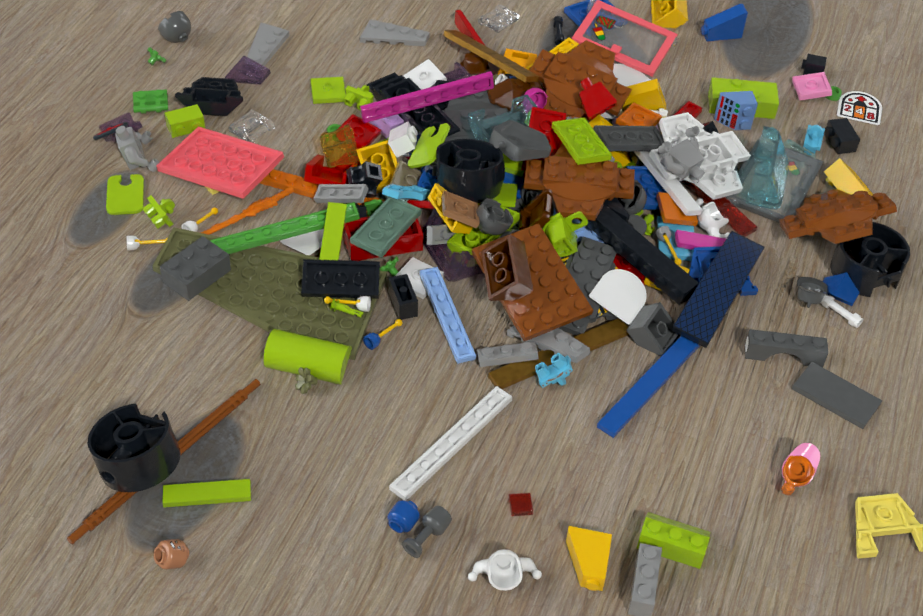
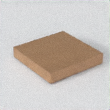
(460, 209)

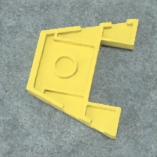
(883, 516)

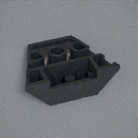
(212, 95)

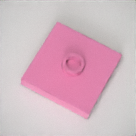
(812, 86)

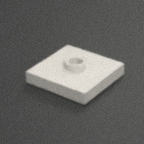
(425, 75)
(412, 269)

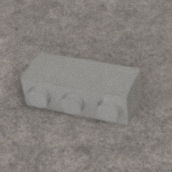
(645, 580)

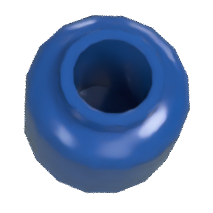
(403, 516)

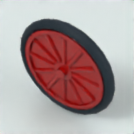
(111, 130)

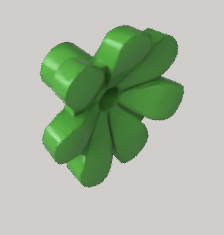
(154, 56)
(390, 266)

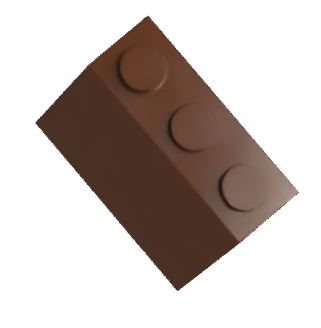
(507, 269)

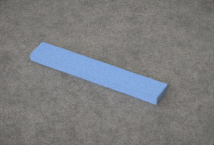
(447, 315)

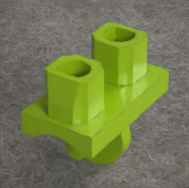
(360, 95)
(166, 206)

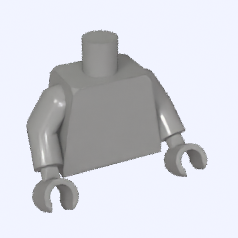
(131, 148)
(684, 157)

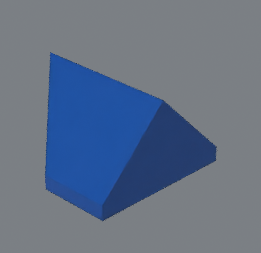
(842, 288)

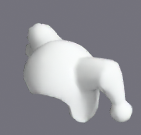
(711, 219)
(504, 569)

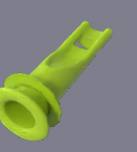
(344, 308)

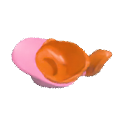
(800, 467)

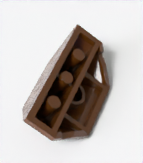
(507, 90)

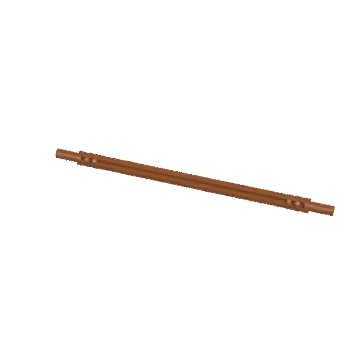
(184, 443)

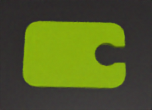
(426, 147)
(127, 198)

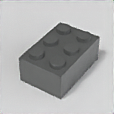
(195, 268)

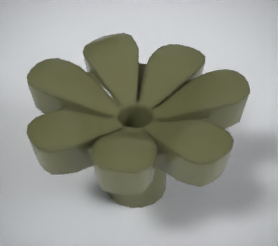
(305, 380)

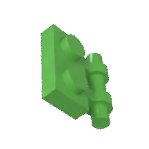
(150, 101)

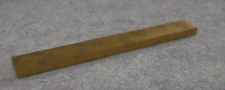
(491, 56)
(593, 339)

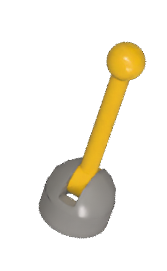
(664, 234)

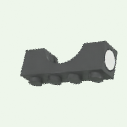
(763, 344)

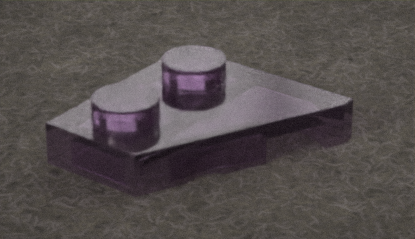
(248, 72)

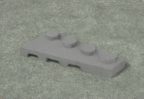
(388, 32)
(266, 43)
(557, 341)

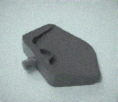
(520, 141)

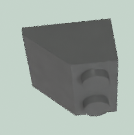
(653, 329)

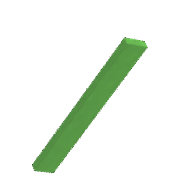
(279, 230)

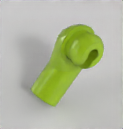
(649, 218)

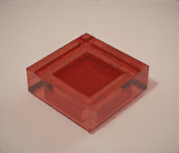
(520, 504)

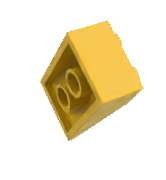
(379, 154)

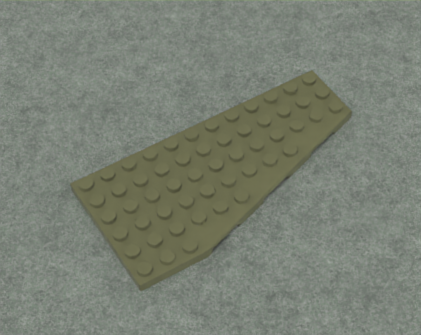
(267, 293)

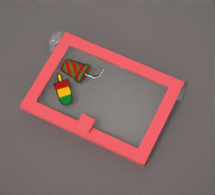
(628, 36)

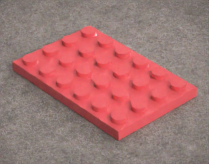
(220, 162)

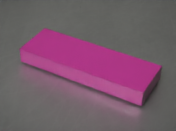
(692, 240)

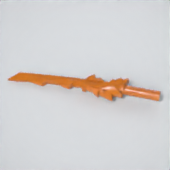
(252, 210)

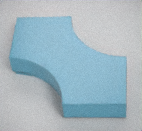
(400, 192)

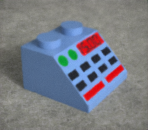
(736, 109)

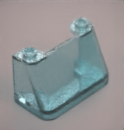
(771, 174)

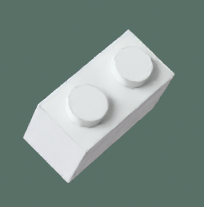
(403, 139)

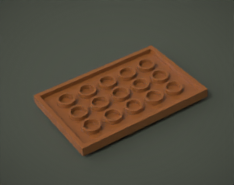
(555, 294)

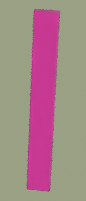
(427, 97)

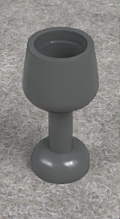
(435, 523)

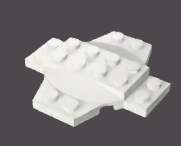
(719, 151)

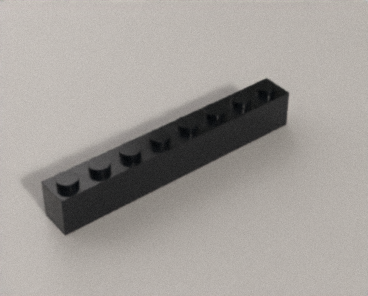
(643, 255)

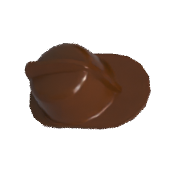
(476, 65)

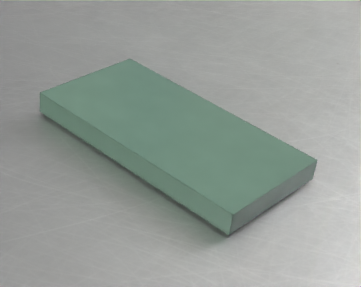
(385, 226)

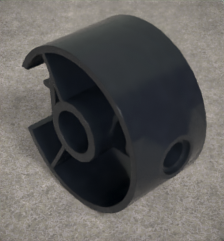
(470, 169)
(875, 255)
(144, 453)

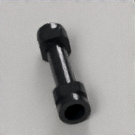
(558, 24)

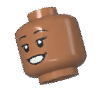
(171, 554)

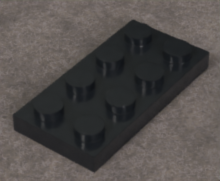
(340, 278)

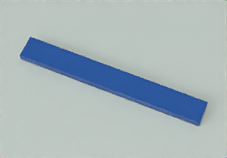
(647, 386)

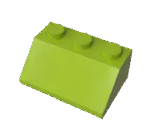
(678, 540)

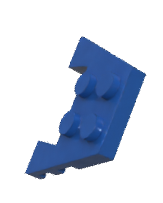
(700, 262)

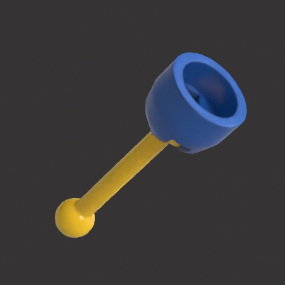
(373, 340)

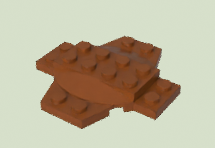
(565, 71)
(579, 186)
(838, 215)

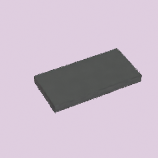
(629, 137)
(837, 395)

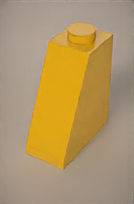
(647, 95)
(589, 556)

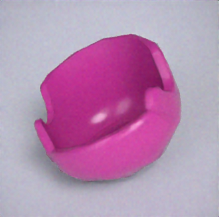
(538, 96)

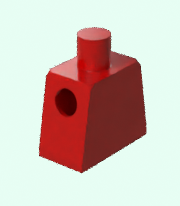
(595, 98)

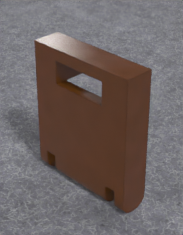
(537, 210)

